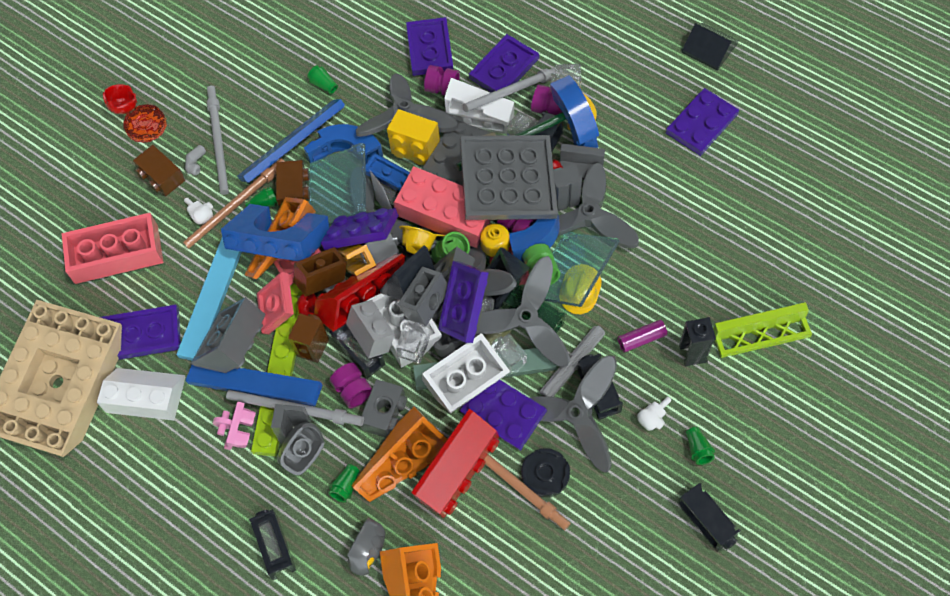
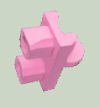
(240, 416)

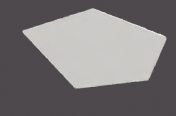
(380, 193)

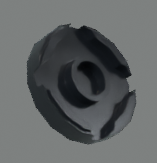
(545, 472)

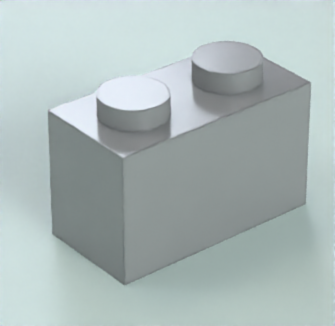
(370, 328)

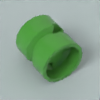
(448, 243)
(535, 253)

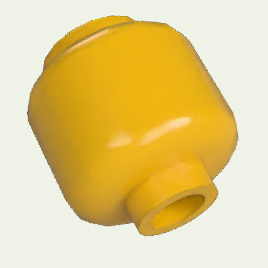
(493, 238)

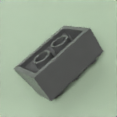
(230, 337)

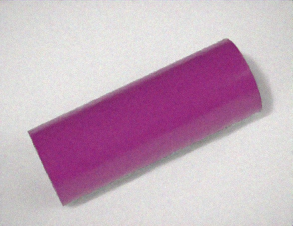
(642, 336)

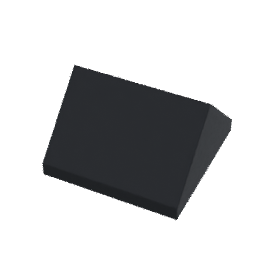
(709, 45)
(507, 262)
(403, 277)

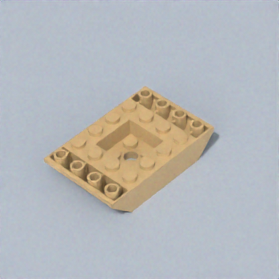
(54, 346)

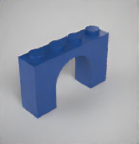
(249, 234)

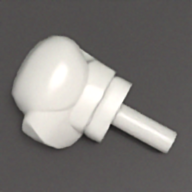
(199, 212)
(652, 415)

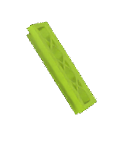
(759, 322)

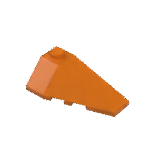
(288, 215)
(403, 453)
(411, 570)

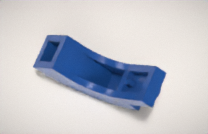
(576, 110)
(340, 138)
(542, 231)

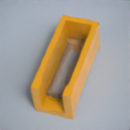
(358, 258)

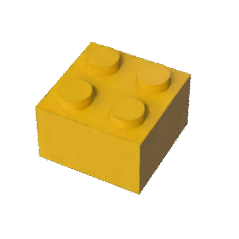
(412, 137)

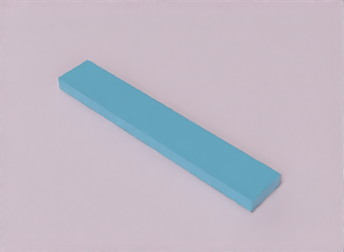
(209, 300)

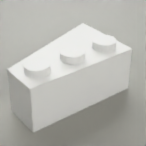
(489, 117)

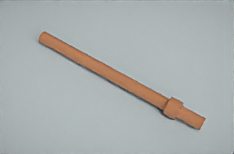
(266, 176)
(547, 509)

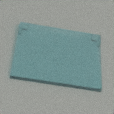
(339, 183)
(581, 262)

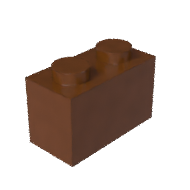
(158, 170)
(291, 181)
(319, 271)
(308, 337)

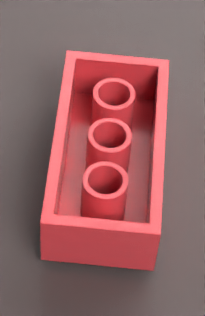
(437, 205)
(112, 248)

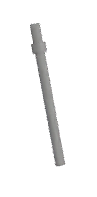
(542, 76)
(213, 106)
(337, 416)

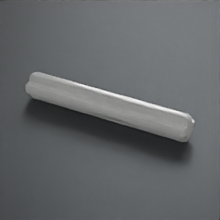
(564, 373)

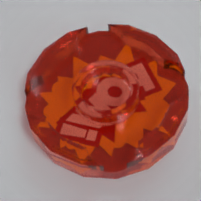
(145, 123)

